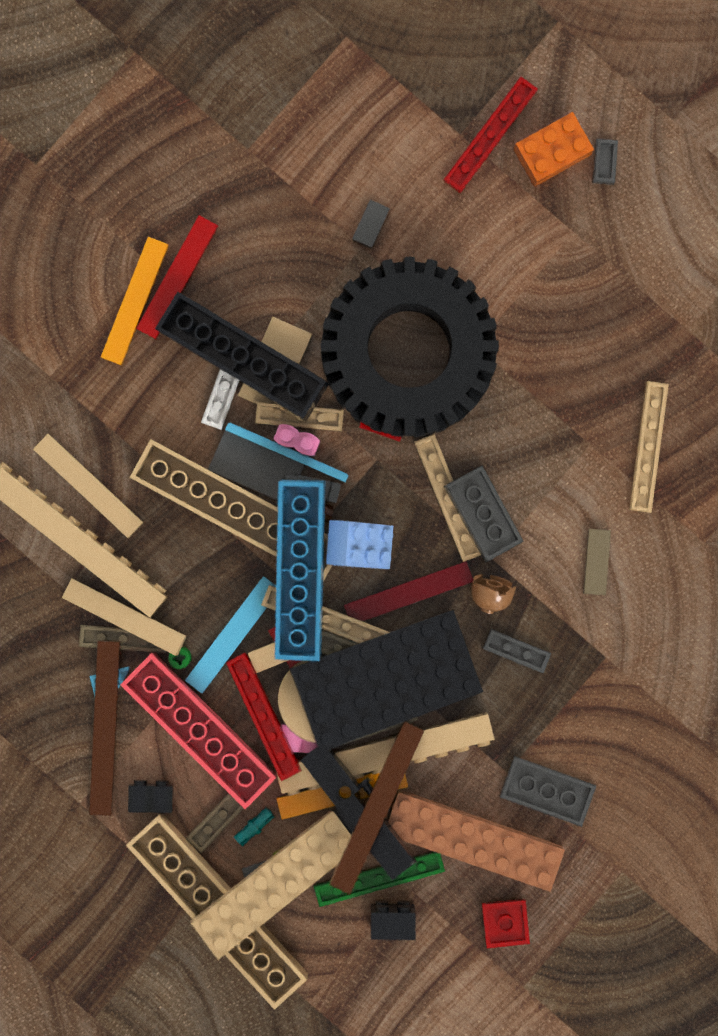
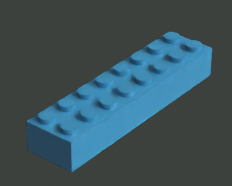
(300, 570)

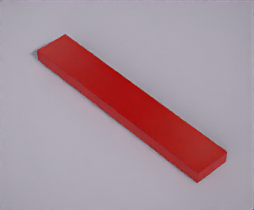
(490, 135)
(178, 274)
(263, 717)

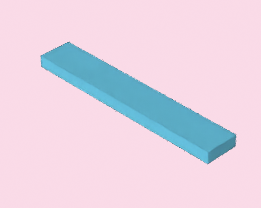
(287, 452)
(229, 638)

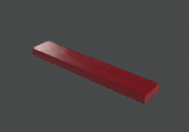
(409, 592)

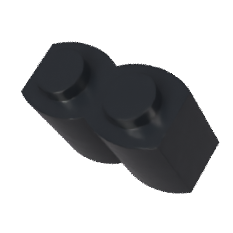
(150, 797)

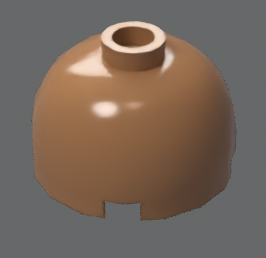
(492, 593)

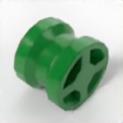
(183, 657)

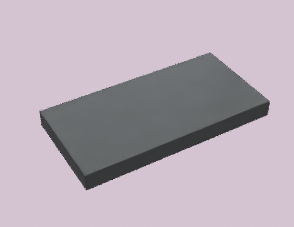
(252, 464)
(483, 513)
(547, 791)

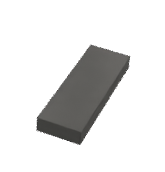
(516, 651)

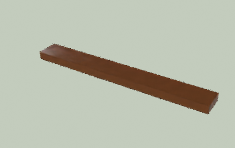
(104, 727)
(376, 808)

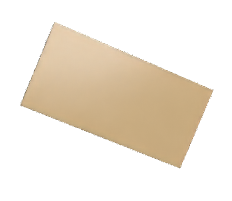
(286, 340)

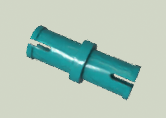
(254, 826)

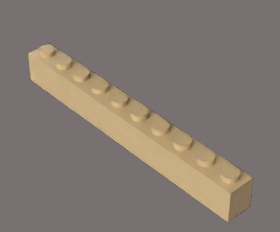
(80, 543)
(372, 755)

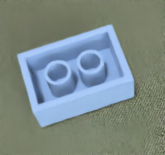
(359, 544)

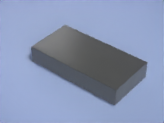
(605, 161)
(370, 224)

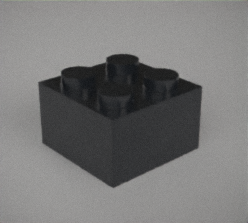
(393, 921)

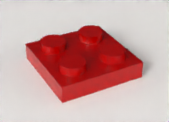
(505, 923)

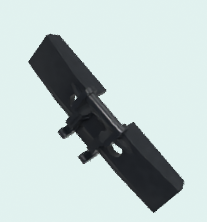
(333, 775)

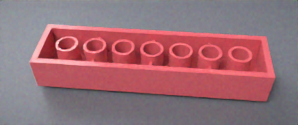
(199, 730)

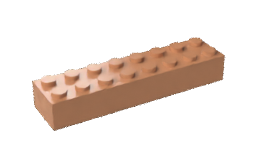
(475, 840)

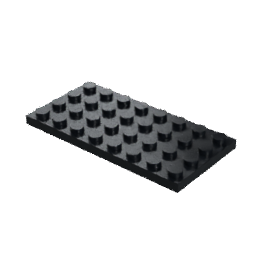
(386, 681)

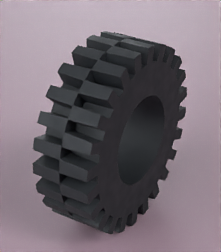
(422, 290)

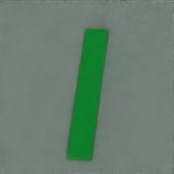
(377, 879)

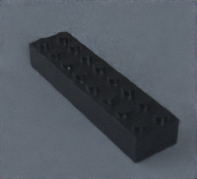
(242, 356)

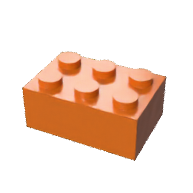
(553, 149)

